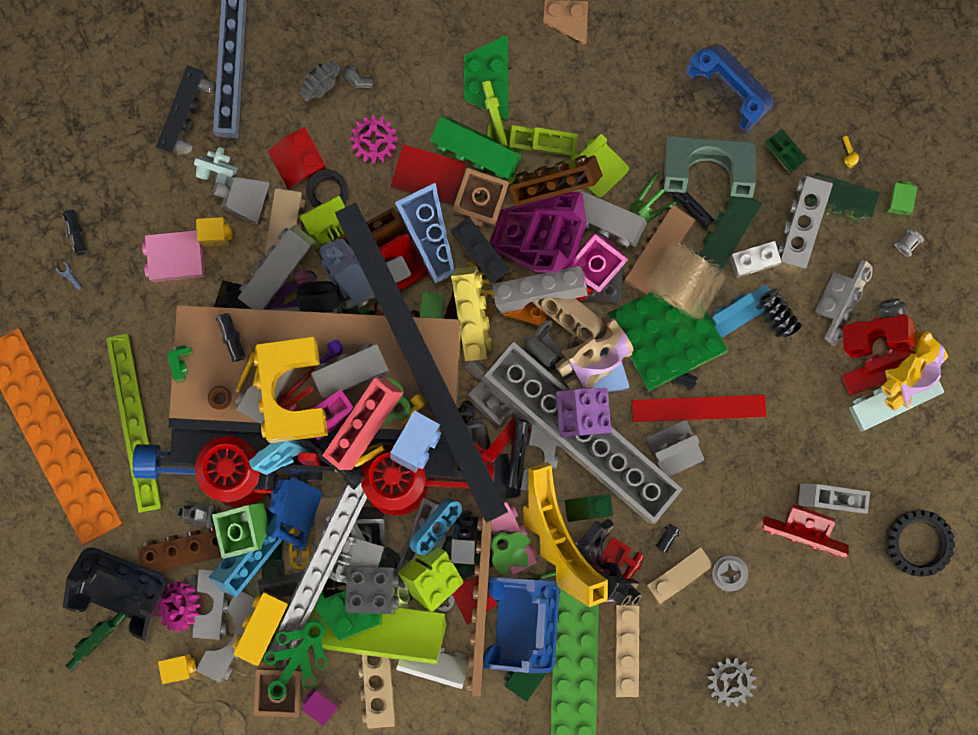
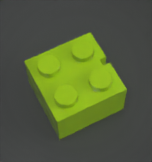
(432, 584)

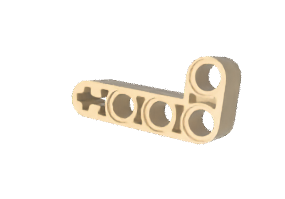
(574, 318)

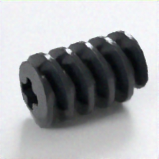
(778, 313)

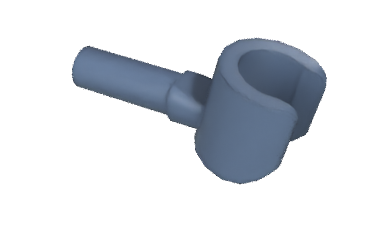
(68, 273)

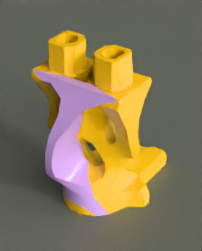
(915, 373)

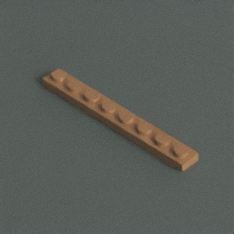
(479, 613)

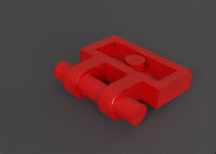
(618, 553)

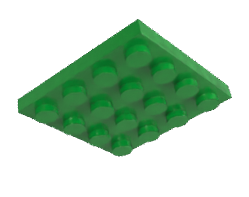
(666, 340)

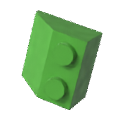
(241, 529)

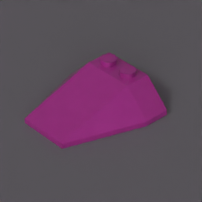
(542, 233)

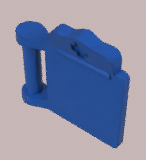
(295, 506)

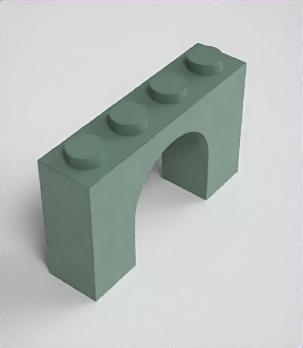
(734, 156)

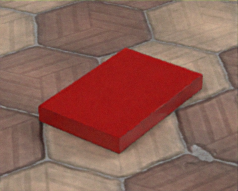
(421, 168)

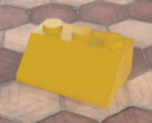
(260, 627)

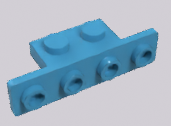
(739, 312)

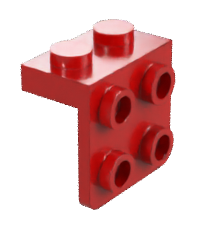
(404, 247)

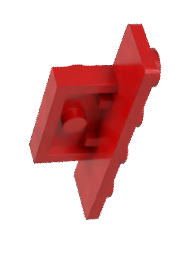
(874, 371)
(809, 528)

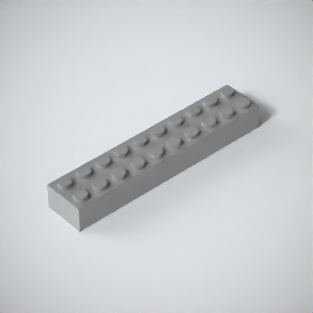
(604, 455)

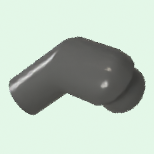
(354, 79)

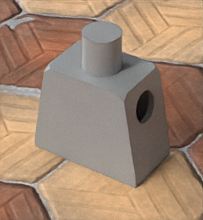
(242, 197)

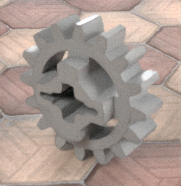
(738, 673)

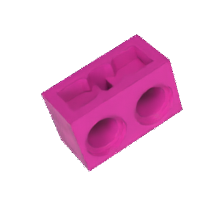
(336, 409)

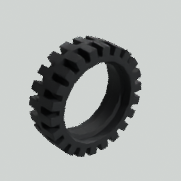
(946, 538)

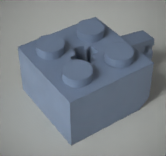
(345, 270)

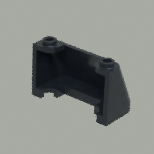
(115, 586)

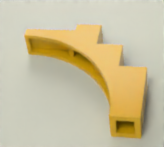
(543, 517)

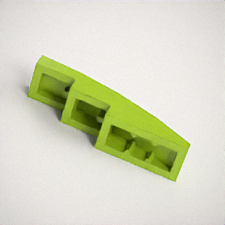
(537, 140)

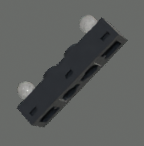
(179, 116)

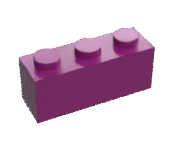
(320, 704)

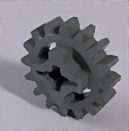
(319, 80)

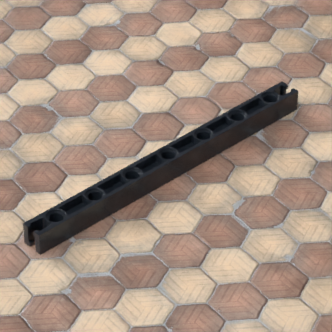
(421, 363)

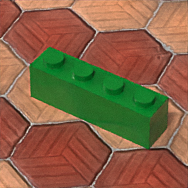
(476, 147)

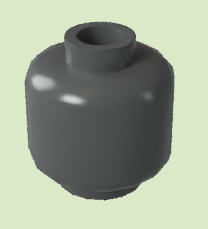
(891, 308)

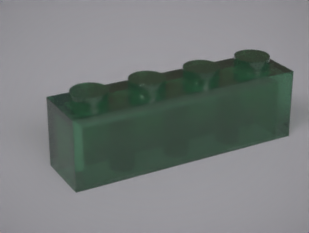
(729, 231)

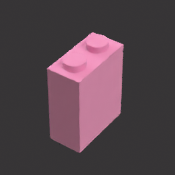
(173, 256)

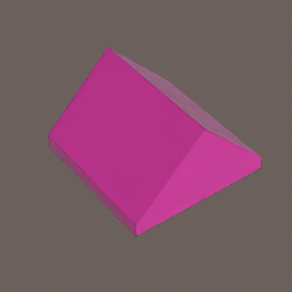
(599, 261)

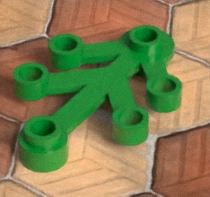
(298, 655)

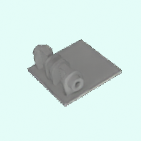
(355, 554)

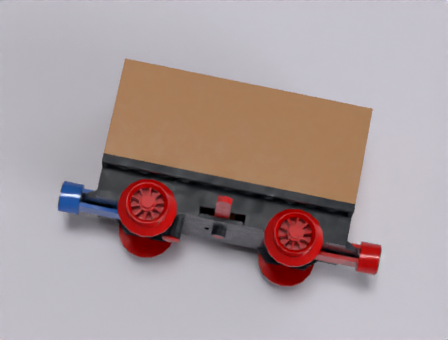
(222, 442)

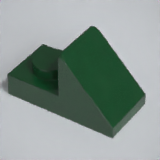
(274, 565)

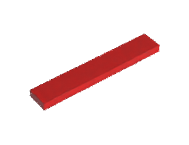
(698, 408)

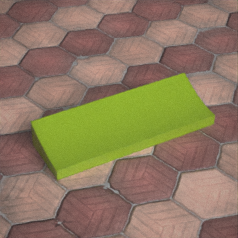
(402, 636)

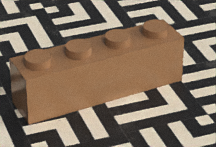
(672, 229)

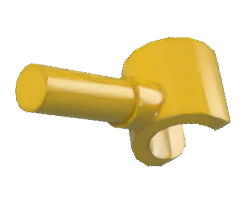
(851, 159)
(418, 402)

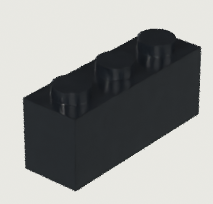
(480, 251)

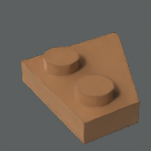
(567, 17)

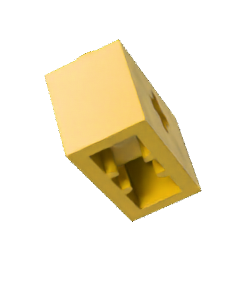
(213, 232)
(177, 668)

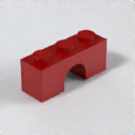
(860, 336)

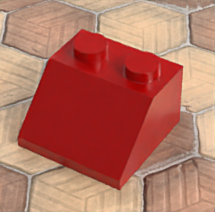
(296, 158)

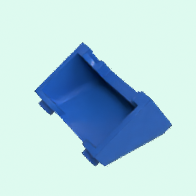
(719, 60)
(524, 625)

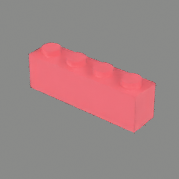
(363, 424)

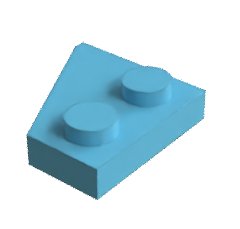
(276, 456)

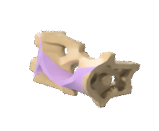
(591, 367)

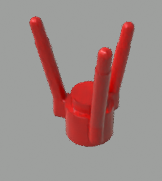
(290, 403)

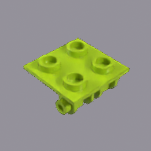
(322, 222)

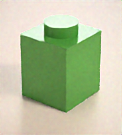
(902, 198)
(432, 305)

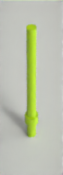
(492, 104)

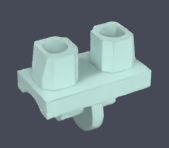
(206, 164)

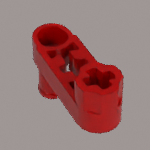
(500, 442)

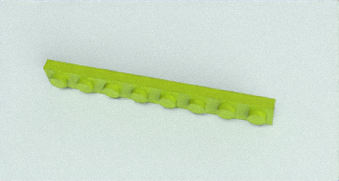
(132, 415)

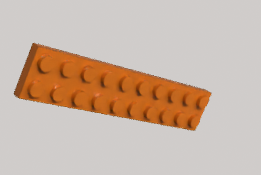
(54, 440)

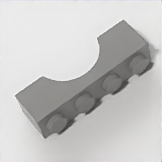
(517, 293)
(217, 662)

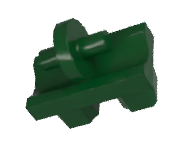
(785, 151)

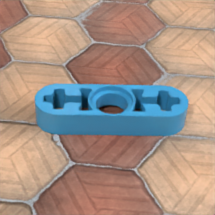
(441, 511)

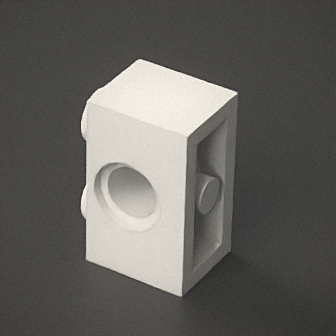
(755, 259)

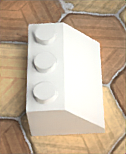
(449, 669)

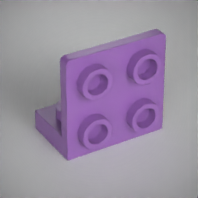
(583, 412)

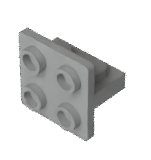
(675, 448)

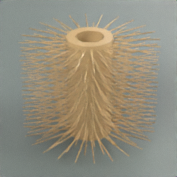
(686, 279)

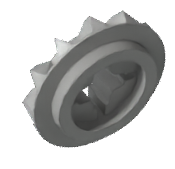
(738, 580)

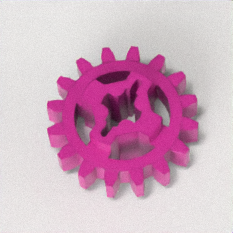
(364, 139)
(178, 606)

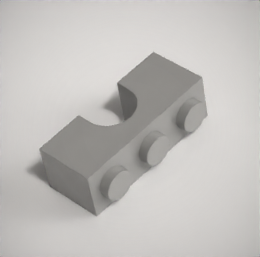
(546, 445)
(211, 624)

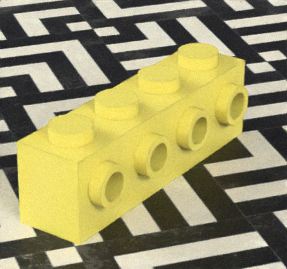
(471, 313)

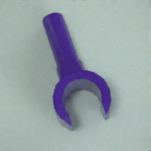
(335, 349)

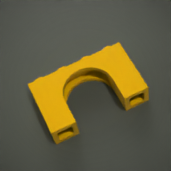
(273, 362)

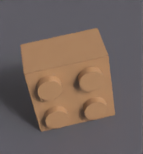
(287, 706)

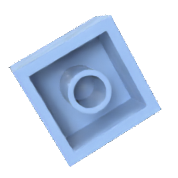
(415, 441)

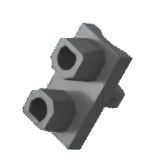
(197, 514)

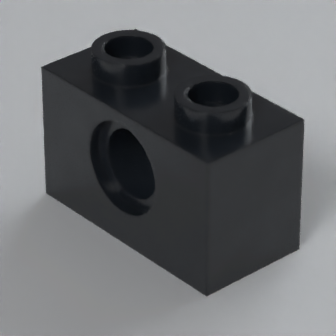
(464, 540)

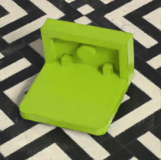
(610, 163)

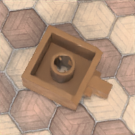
(474, 185)

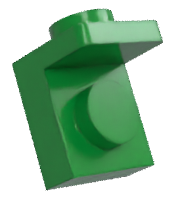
(179, 367)

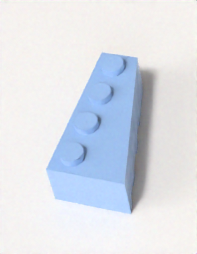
(427, 230)

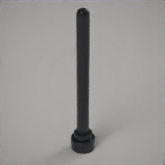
(352, 476)

